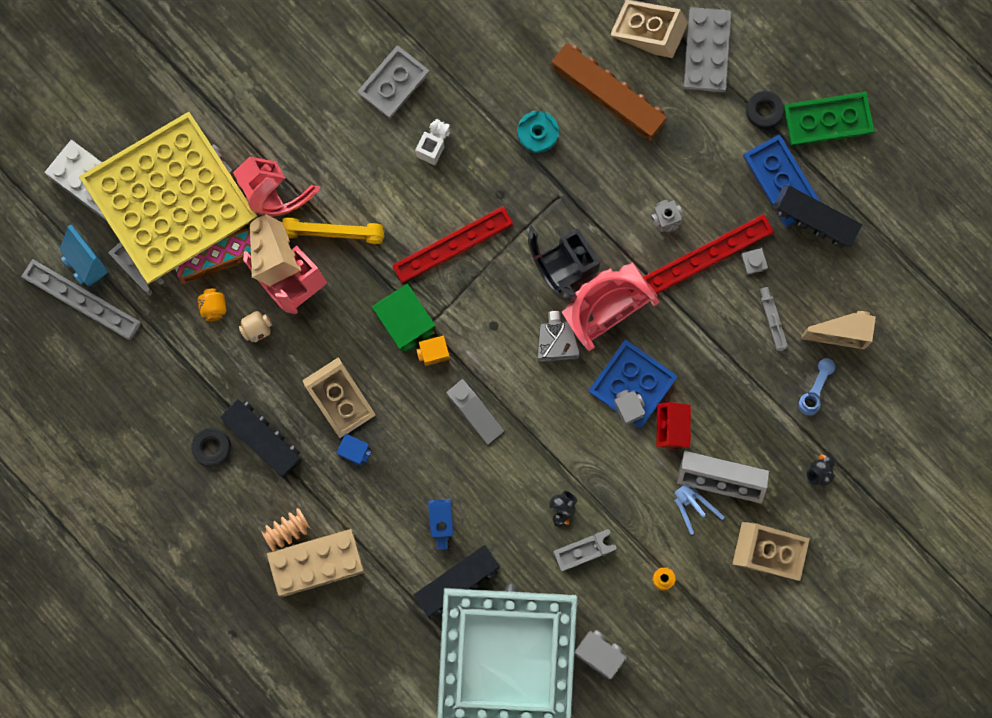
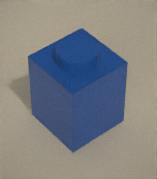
(354, 450)

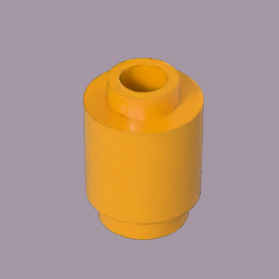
(658, 584)

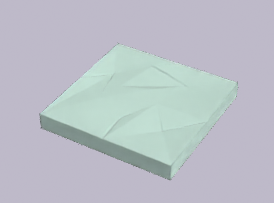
(506, 654)

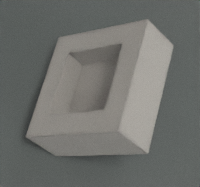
(754, 261)

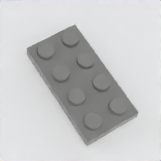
(707, 49)

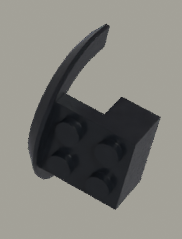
(564, 263)

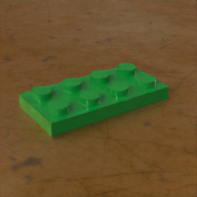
(828, 119)

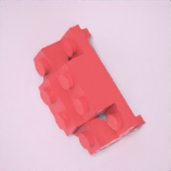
(608, 302)

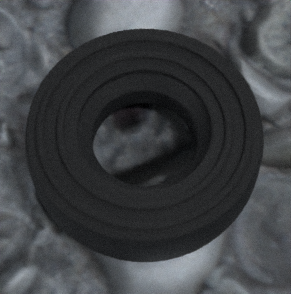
(765, 122)
(210, 460)

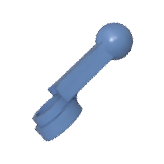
(826, 367)

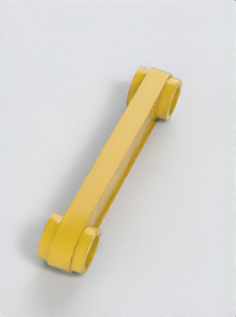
(372, 233)

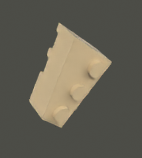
(270, 251)

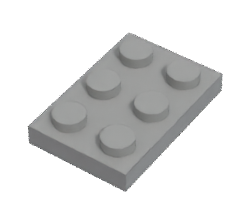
(393, 82)

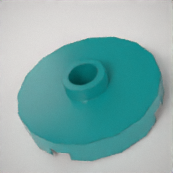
(538, 121)

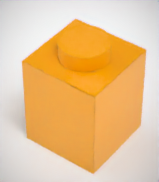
(433, 351)

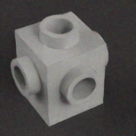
(664, 222)

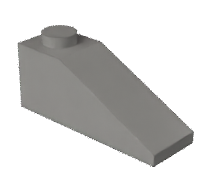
(474, 411)

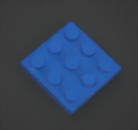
(633, 371)

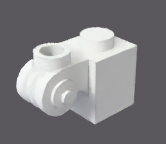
(432, 144)

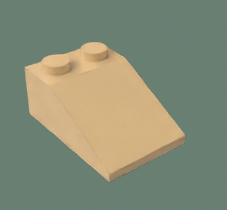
(650, 27)
(849, 331)
(338, 397)
(771, 551)

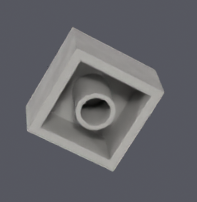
(599, 654)

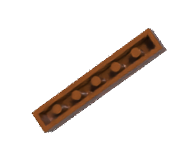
(608, 91)

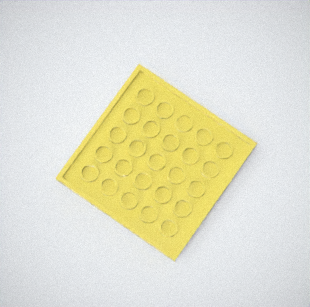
(168, 197)

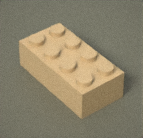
(315, 563)

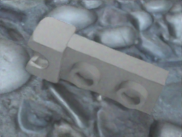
(124, 260)
(583, 551)

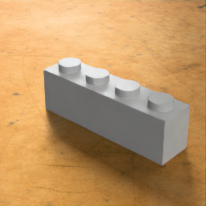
(723, 477)

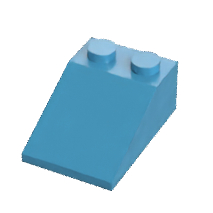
(81, 258)

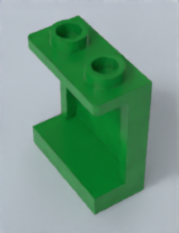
(404, 318)

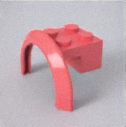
(259, 179)
(296, 288)

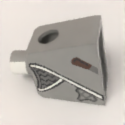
(557, 340)

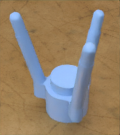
(688, 496)

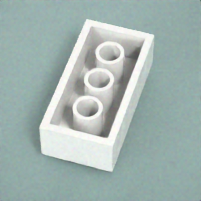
(66, 171)

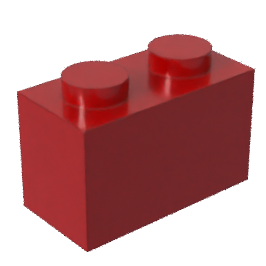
(673, 425)

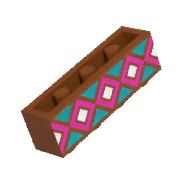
(217, 257)

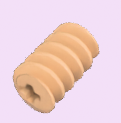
(286, 530)

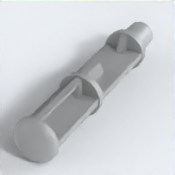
(773, 320)

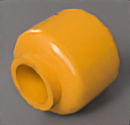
(211, 305)

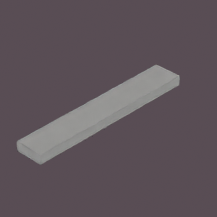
(81, 299)

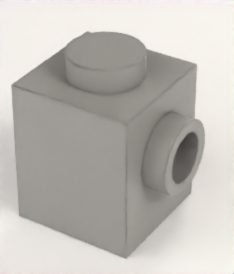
(629, 406)

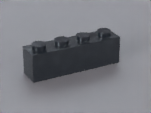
(816, 216)
(260, 438)
(461, 576)

